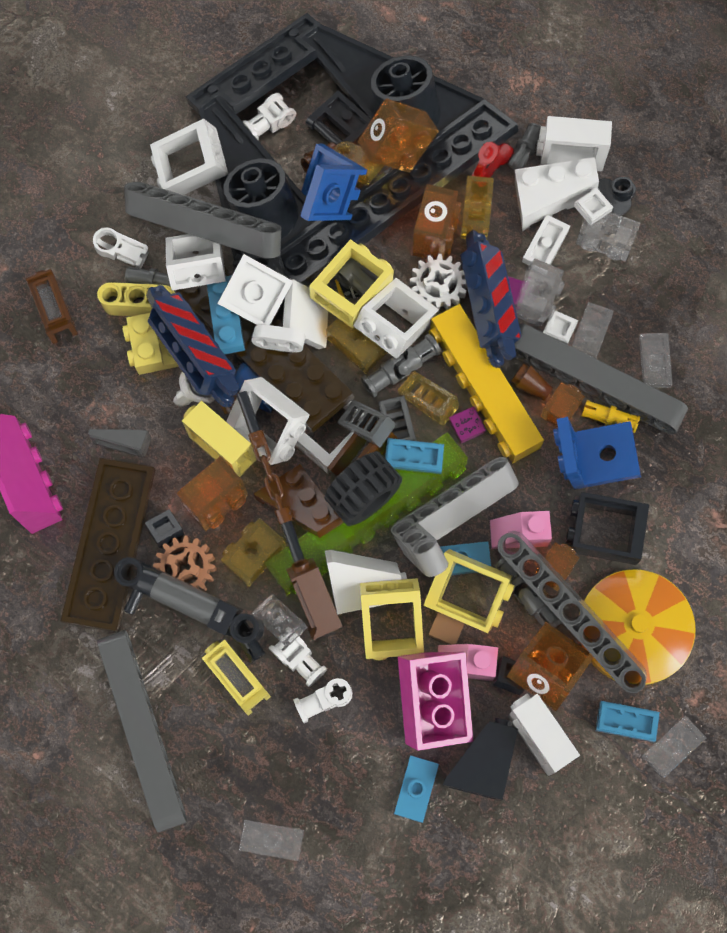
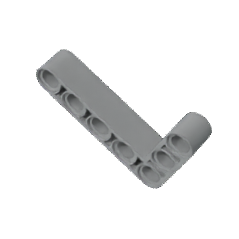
(422, 528)

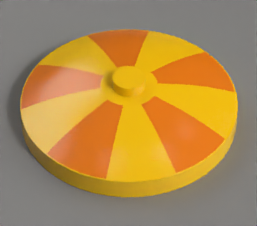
(647, 618)

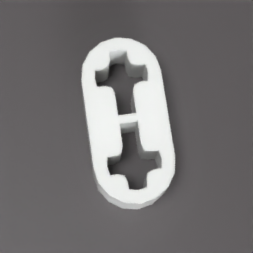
(278, 338)

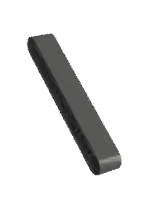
(203, 219)
(599, 380)
(576, 625)
(142, 731)

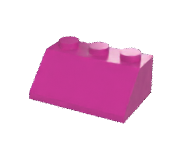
(435, 699)

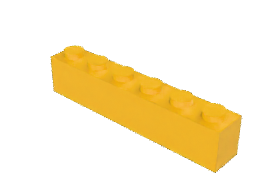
(486, 385)

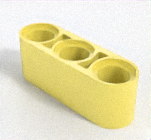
(126, 294)

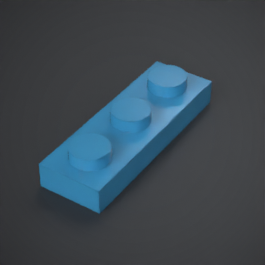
(225, 323)

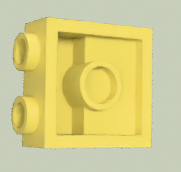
(147, 350)

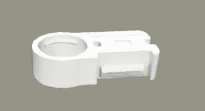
(126, 248)

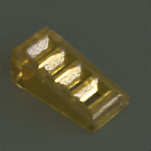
(441, 409)

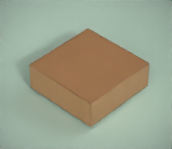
(446, 629)

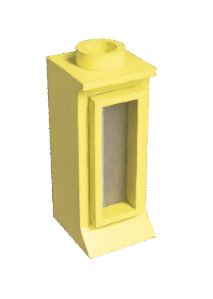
(235, 675)

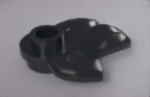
(618, 193)

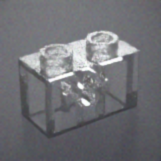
(620, 240)
(539, 278)

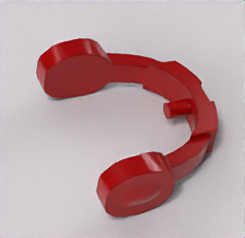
(495, 156)

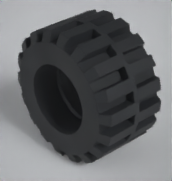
(363, 488)

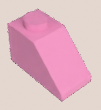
(532, 525)
(480, 659)

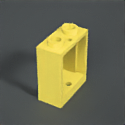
(335, 302)
(218, 438)
(390, 593)
(435, 602)

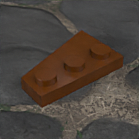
(304, 500)

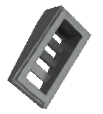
(396, 403)
(378, 433)
(127, 441)

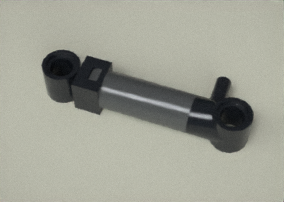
(185, 599)

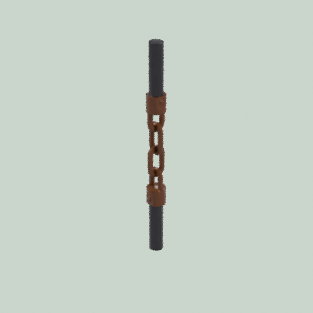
(257, 441)

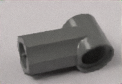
(355, 276)

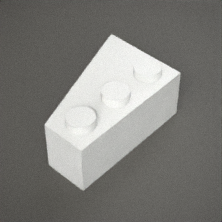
(553, 188)

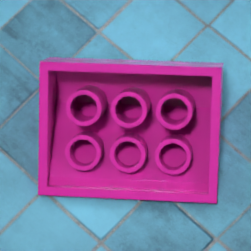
(22, 480)

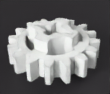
(447, 276)

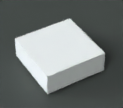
(593, 206)
(560, 327)

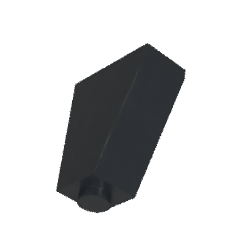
(486, 763)

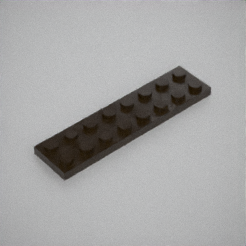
(294, 374)

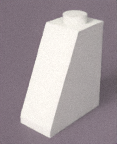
(350, 570)

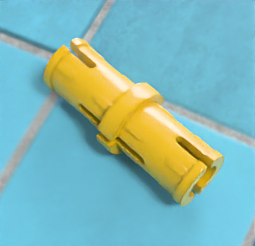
(608, 415)

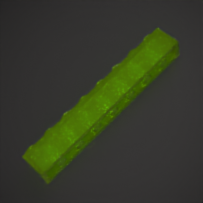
(344, 537)

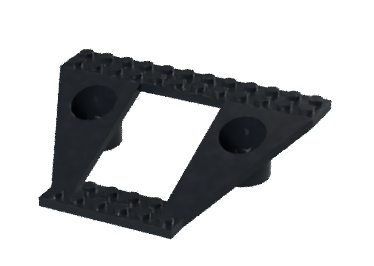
(367, 76)

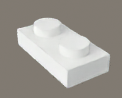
(546, 241)

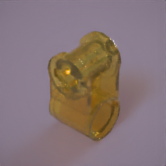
(358, 156)

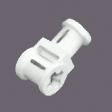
(271, 116)
(295, 656)
(322, 699)

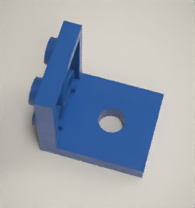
(330, 185)
(582, 453)

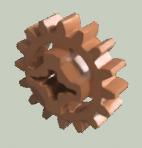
(189, 557)

